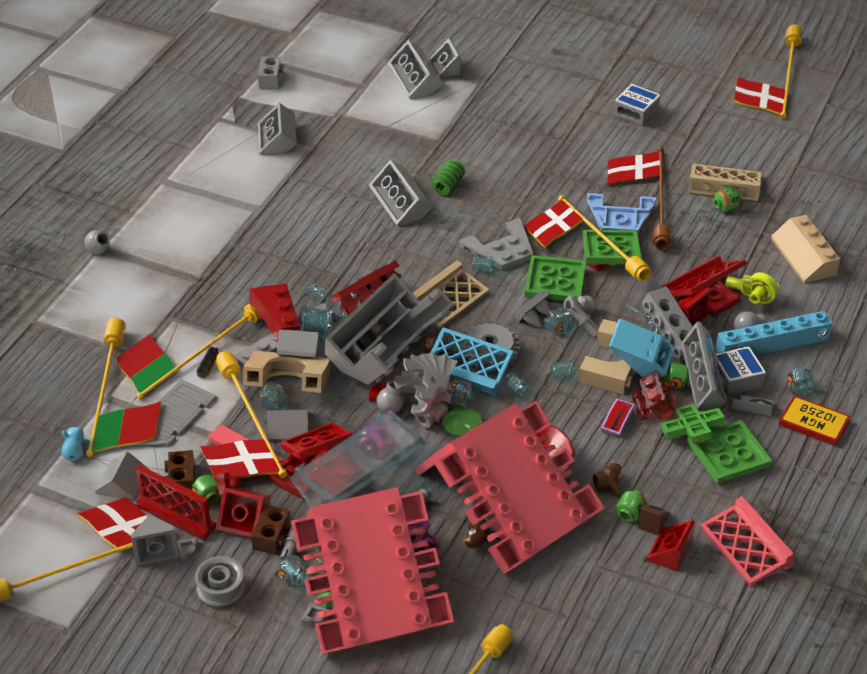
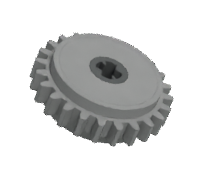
(495, 335)

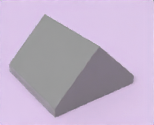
(446, 60)
(297, 343)
(286, 424)
(121, 478)
(154, 541)

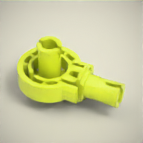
(755, 287)

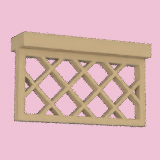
(709, 185)
(448, 278)

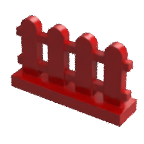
(360, 289)

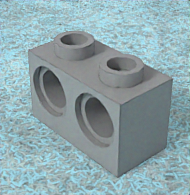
(270, 72)

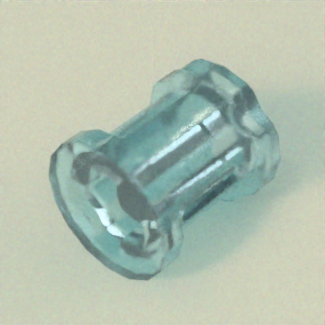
(482, 263)
(561, 369)
(520, 383)

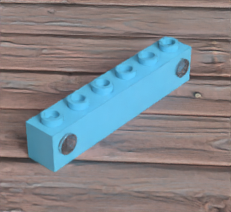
(777, 334)

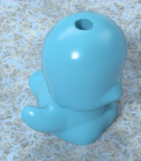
(72, 447)

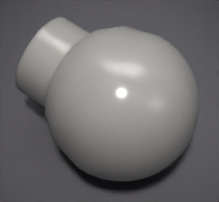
(97, 242)
(748, 319)
(390, 398)

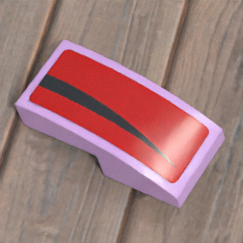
(617, 417)

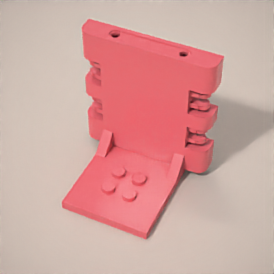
(515, 483)
(370, 569)

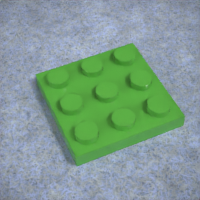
(600, 252)
(556, 276)
(731, 452)

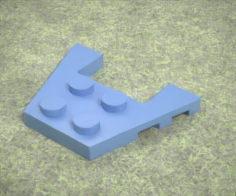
(620, 217)

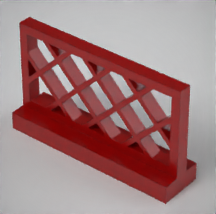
(702, 276)
(164, 506)

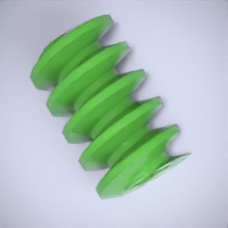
(448, 177)

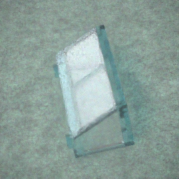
(357, 460)

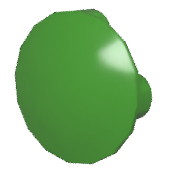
(461, 421)

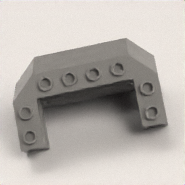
(371, 356)

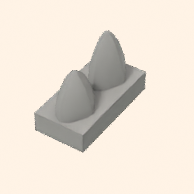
(528, 311)

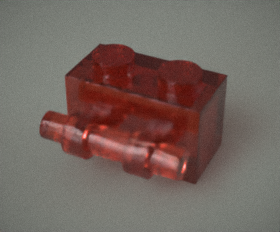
(657, 397)

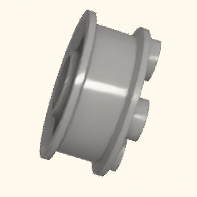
(220, 581)

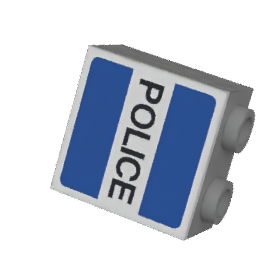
(637, 104)
(740, 371)

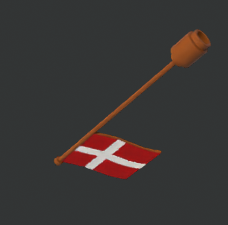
(638, 169)

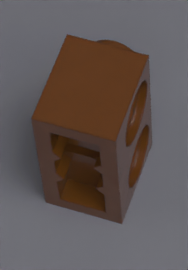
(181, 468)
(271, 529)

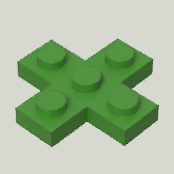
(693, 423)

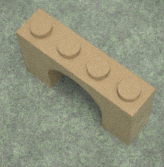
(263, 365)
(603, 374)

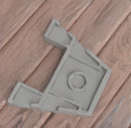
(505, 251)

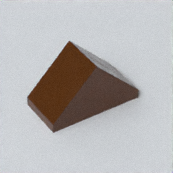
(653, 518)

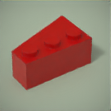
(275, 307)

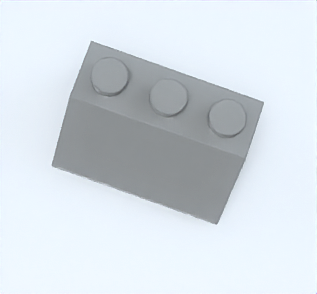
(277, 131)

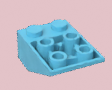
(641, 348)

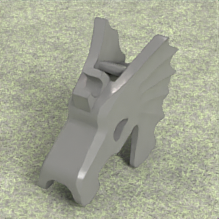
(430, 377)

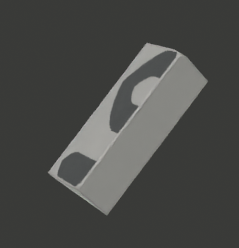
(752, 405)

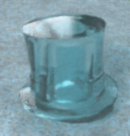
(315, 320)

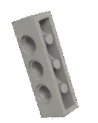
(668, 318)

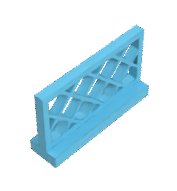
(476, 379)

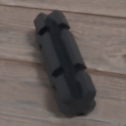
(207, 362)

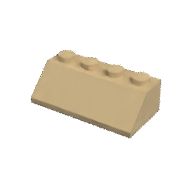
(806, 249)

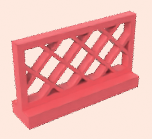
(763, 534)

